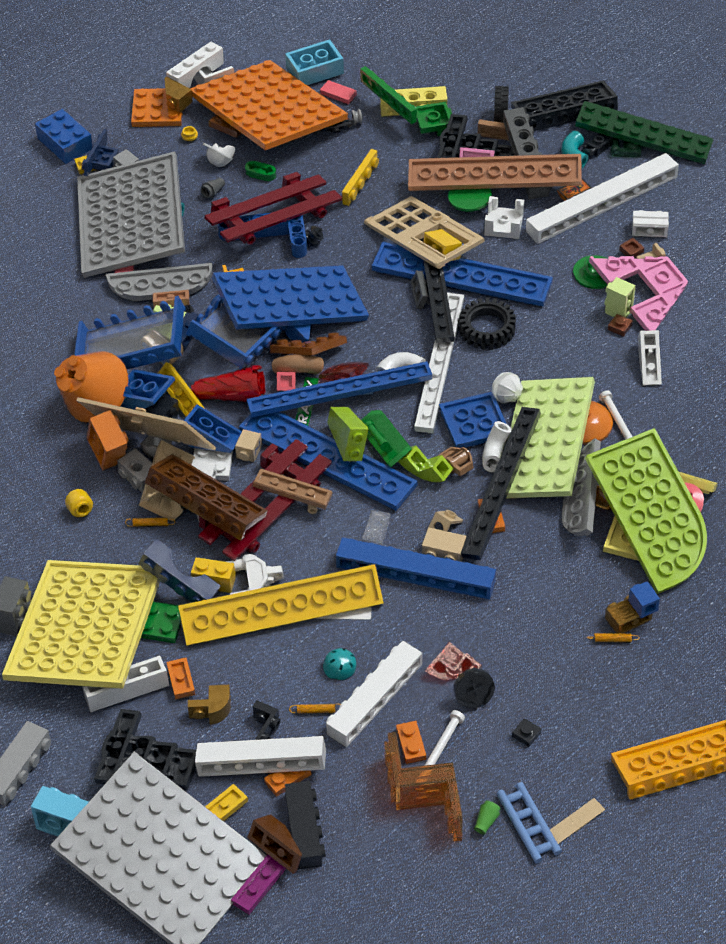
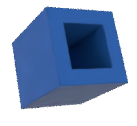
(644, 599)

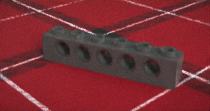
(523, 143)

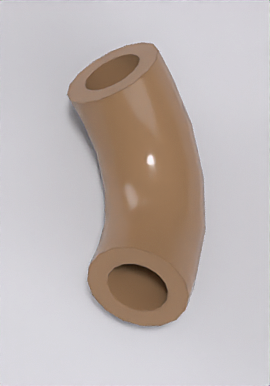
(298, 364)

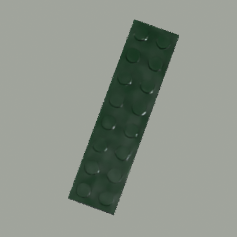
(644, 132)

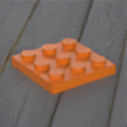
(151, 109)

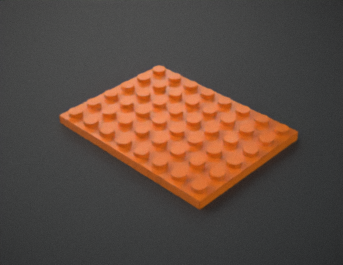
(268, 104)

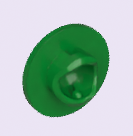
(469, 199)
(586, 274)

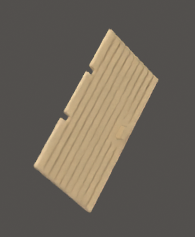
(151, 424)

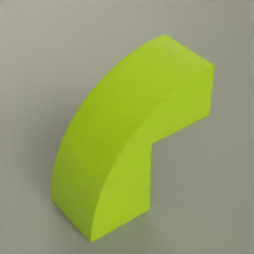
(432, 469)

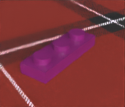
(258, 884)

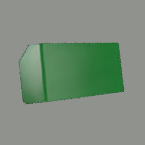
(385, 437)

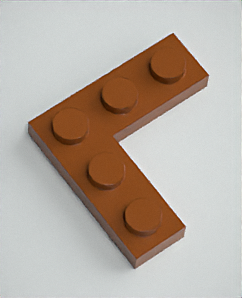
(309, 347)

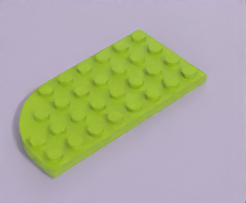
(652, 507)

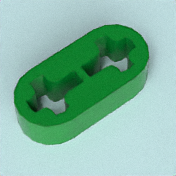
(260, 171)

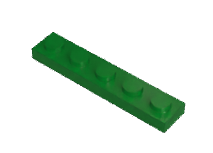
(388, 95)

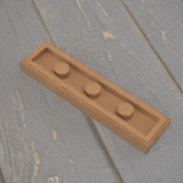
(292, 488)

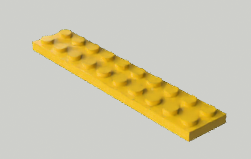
(280, 605)

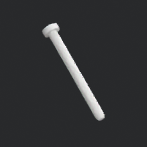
(606, 397)
(456, 717)

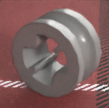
(356, 116)

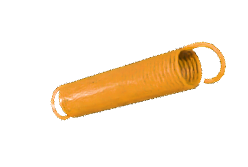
(140, 522)
(613, 637)
(317, 708)

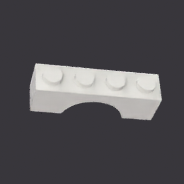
(208, 56)

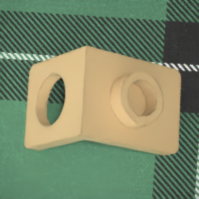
(446, 518)

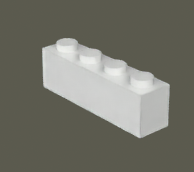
(141, 679)

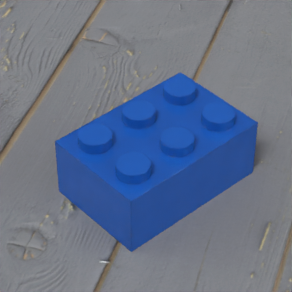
(64, 136)

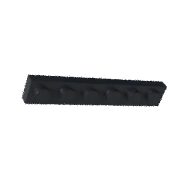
(439, 303)

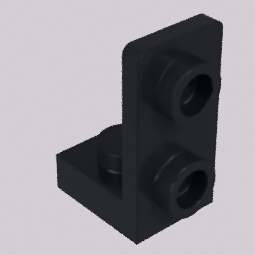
(266, 714)

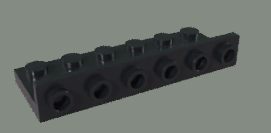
(565, 105)

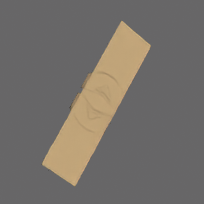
(576, 820)

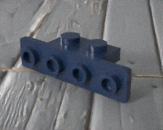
(100, 156)

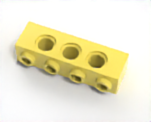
(416, 97)

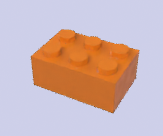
(107, 439)

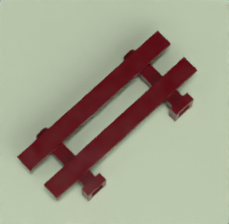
(291, 187)
(276, 463)

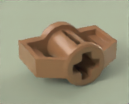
(460, 457)

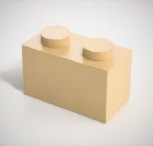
(443, 544)

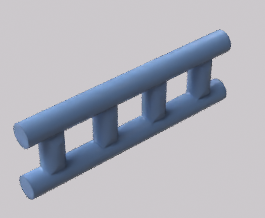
(525, 834)

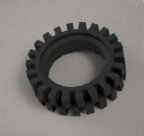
(484, 338)

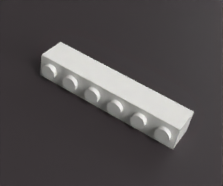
(373, 693)
(260, 756)

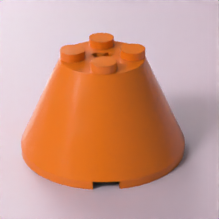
(93, 377)

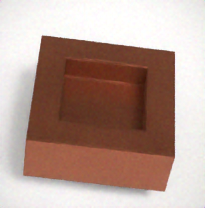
(631, 248)
(620, 325)

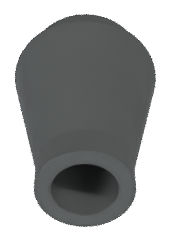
(211, 188)

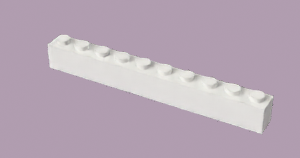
(601, 198)

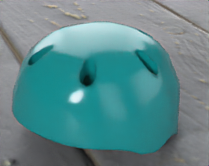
(341, 659)

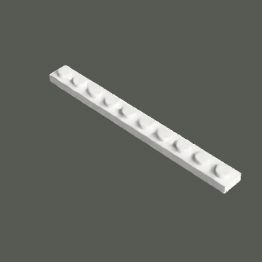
(439, 366)

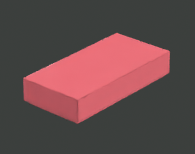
(338, 92)

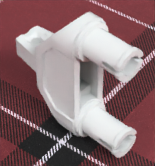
(257, 572)

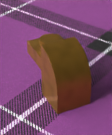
(214, 708)

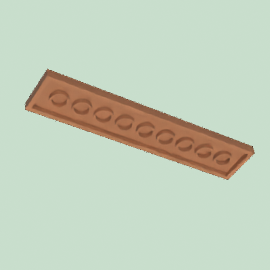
(495, 172)

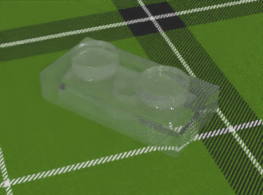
(376, 527)

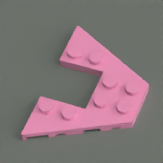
(657, 273)

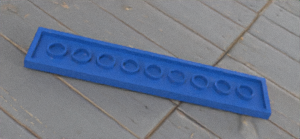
(469, 275)
(364, 476)

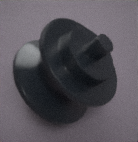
(314, 235)

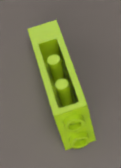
(348, 433)

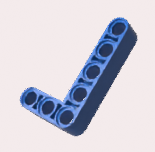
(293, 227)

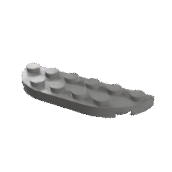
(143, 283)
(580, 507)

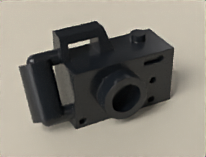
(338, 126)
(597, 145)

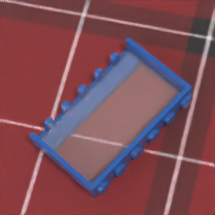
(139, 339)
(236, 345)

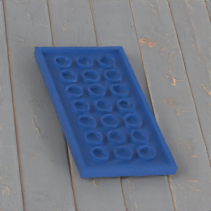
(289, 297)

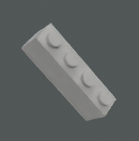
(21, 758)

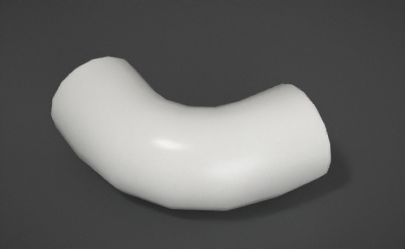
(398, 360)
(495, 445)

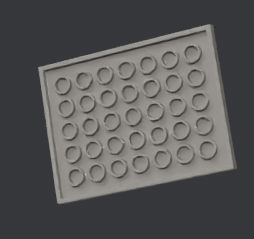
(130, 214)
(158, 853)

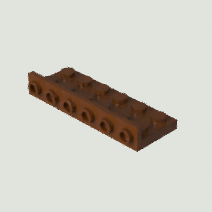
(204, 496)

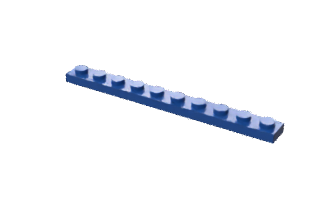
(339, 389)

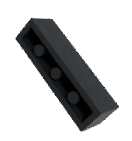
(303, 823)

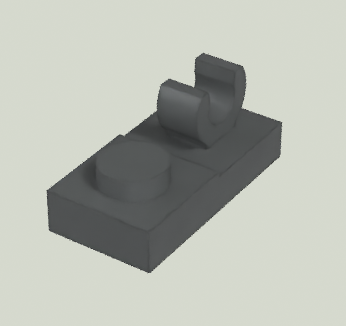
(419, 289)

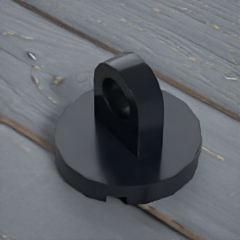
(474, 688)

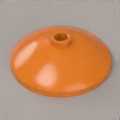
(598, 423)

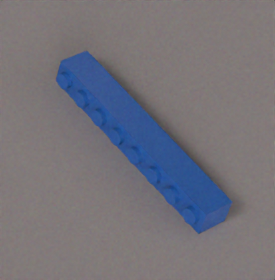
(418, 568)

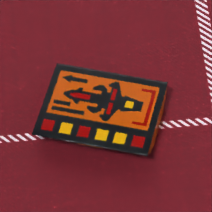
(568, 192)

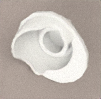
(219, 156)
(507, 387)

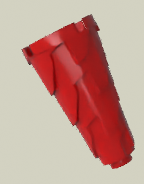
(232, 386)

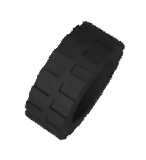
(501, 102)

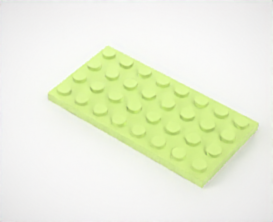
(557, 441)

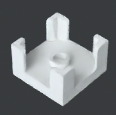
(504, 221)

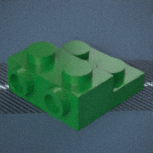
(433, 117)

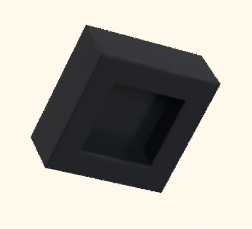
(526, 732)

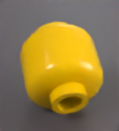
(79, 503)

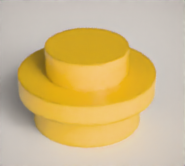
(189, 133)

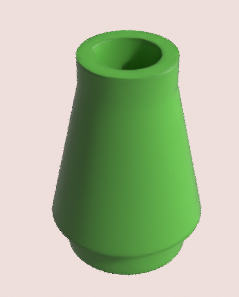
(486, 817)

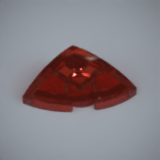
(344, 370)
(451, 663)

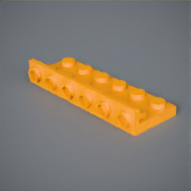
(672, 760)

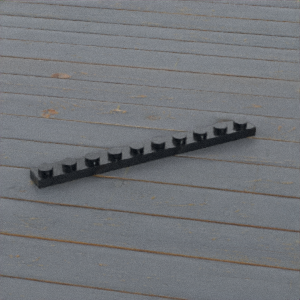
(500, 483)

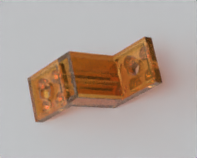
(423, 786)

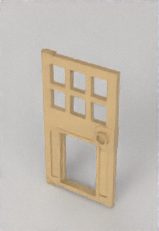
(411, 235)

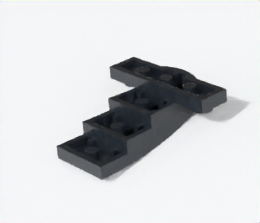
(454, 138)
(121, 742)

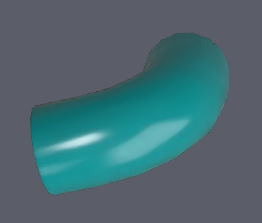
(571, 144)

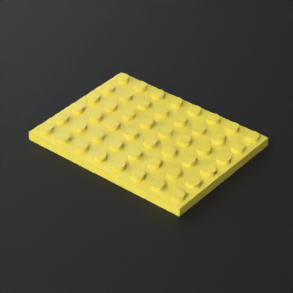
(82, 625)

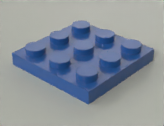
(471, 419)

